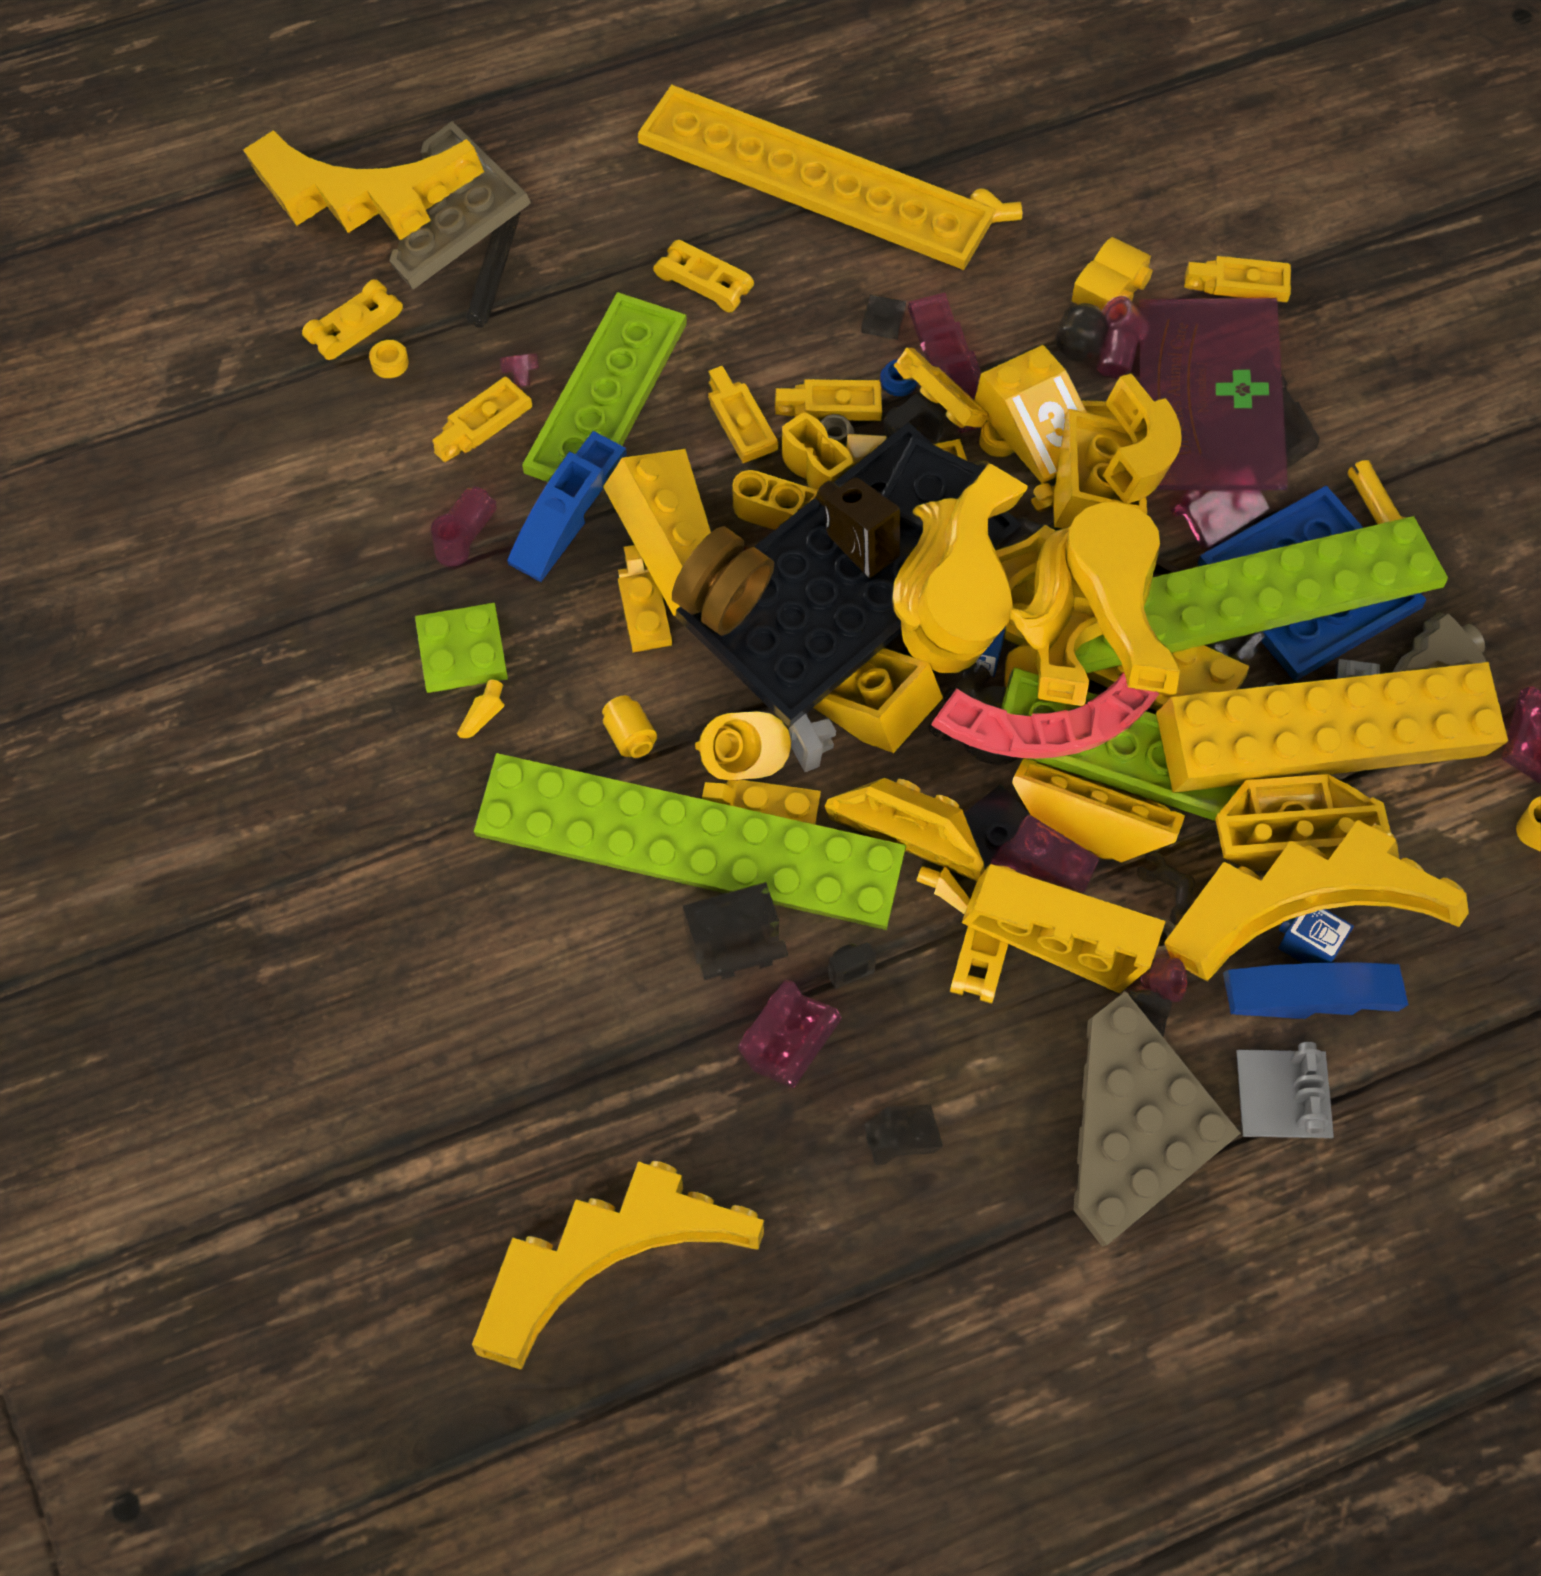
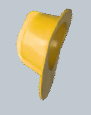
(744, 745)

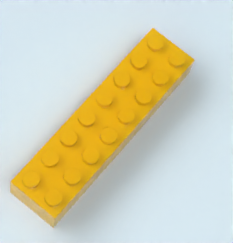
(1330, 726)

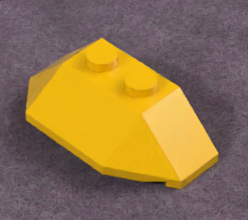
(1296, 809)
(1095, 814)
(904, 815)

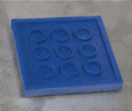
(1313, 642)

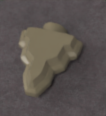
(1443, 645)

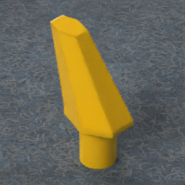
(482, 709)
(946, 887)

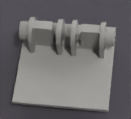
(1284, 1093)

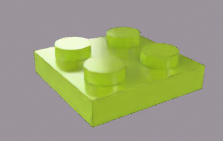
(460, 647)

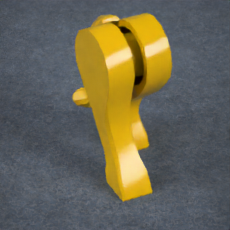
(954, 583)
(1091, 585)

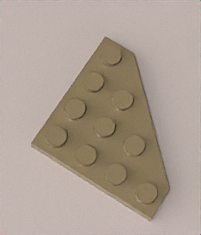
(460, 217)
(1141, 1121)

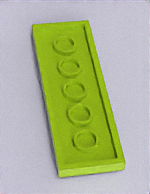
(608, 381)
(1127, 762)

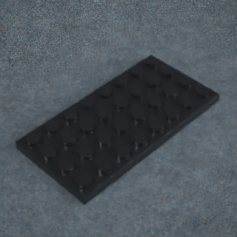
(819, 608)

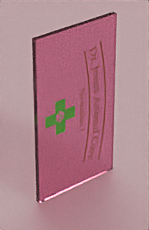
(1225, 384)

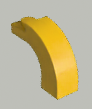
(1155, 437)

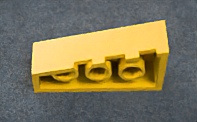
(660, 512)
(1064, 927)

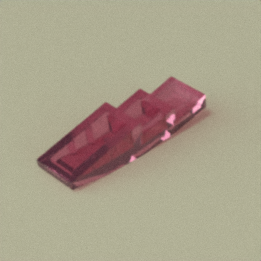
(945, 343)

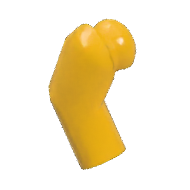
(1004, 211)

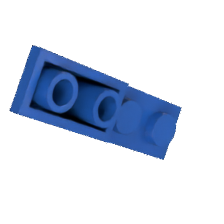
(562, 505)

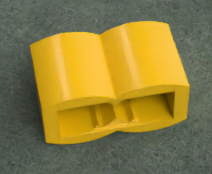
(1113, 273)
(812, 453)

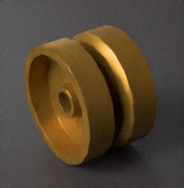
(722, 580)

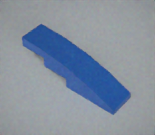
(1314, 988)

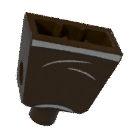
(862, 524)

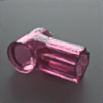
(1125, 329)
(457, 529)

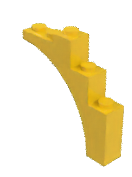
(356, 195)
(1302, 881)
(539, 1279)

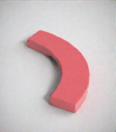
(1044, 733)

